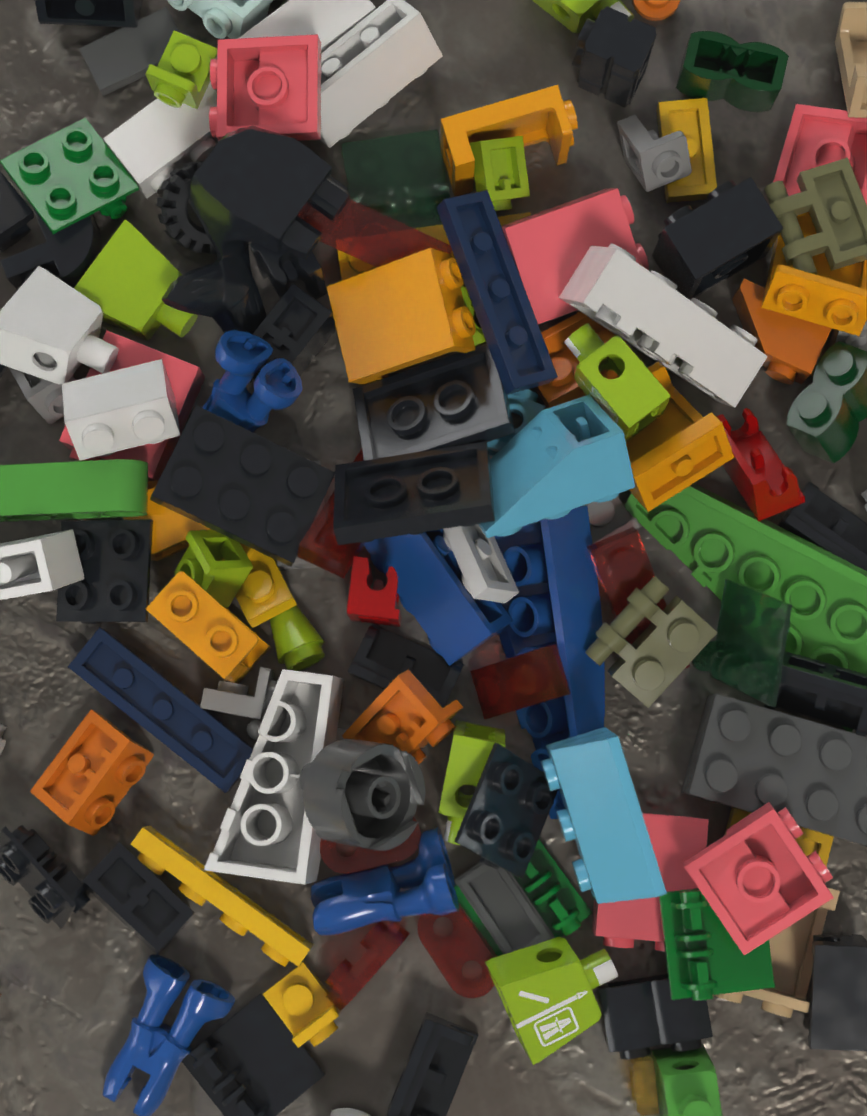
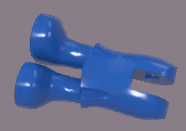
(274, 387)
(388, 892)
(157, 1046)

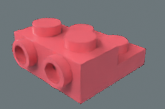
(268, 86)
(820, 138)
(760, 877)

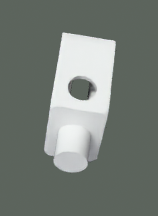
(52, 330)

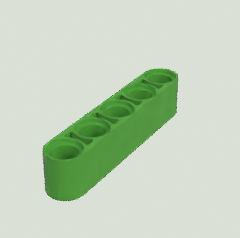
(73, 490)

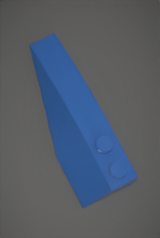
(559, 607)

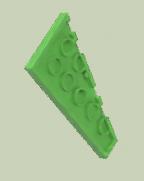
(728, 542)

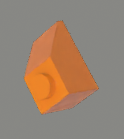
(786, 340)

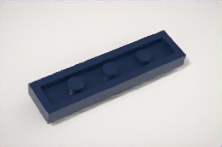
(496, 292)
(162, 709)

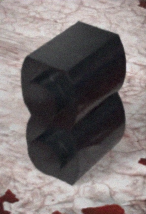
(642, 1015)

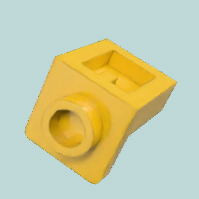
(303, 1006)

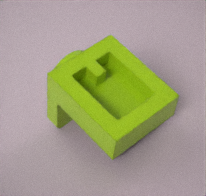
(182, 71)
(501, 170)

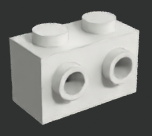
(120, 410)

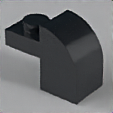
(63, 253)

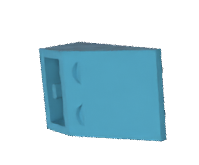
(558, 464)

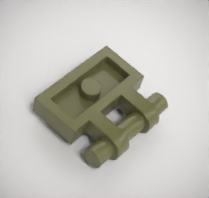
(836, 211)
(660, 650)

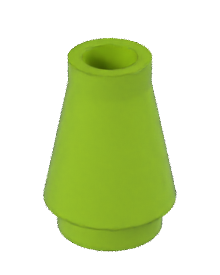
(296, 640)

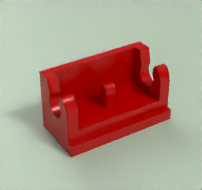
(758, 470)
(374, 605)

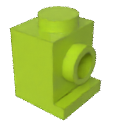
(205, 564)

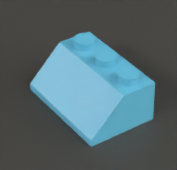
(603, 818)

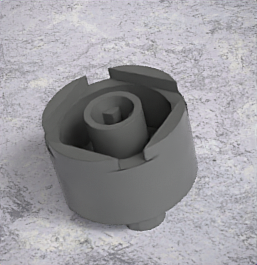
(362, 794)

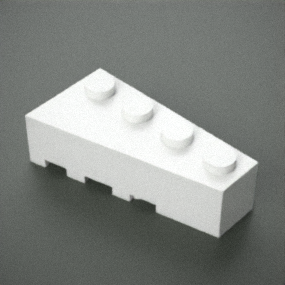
(664, 323)
(267, 824)

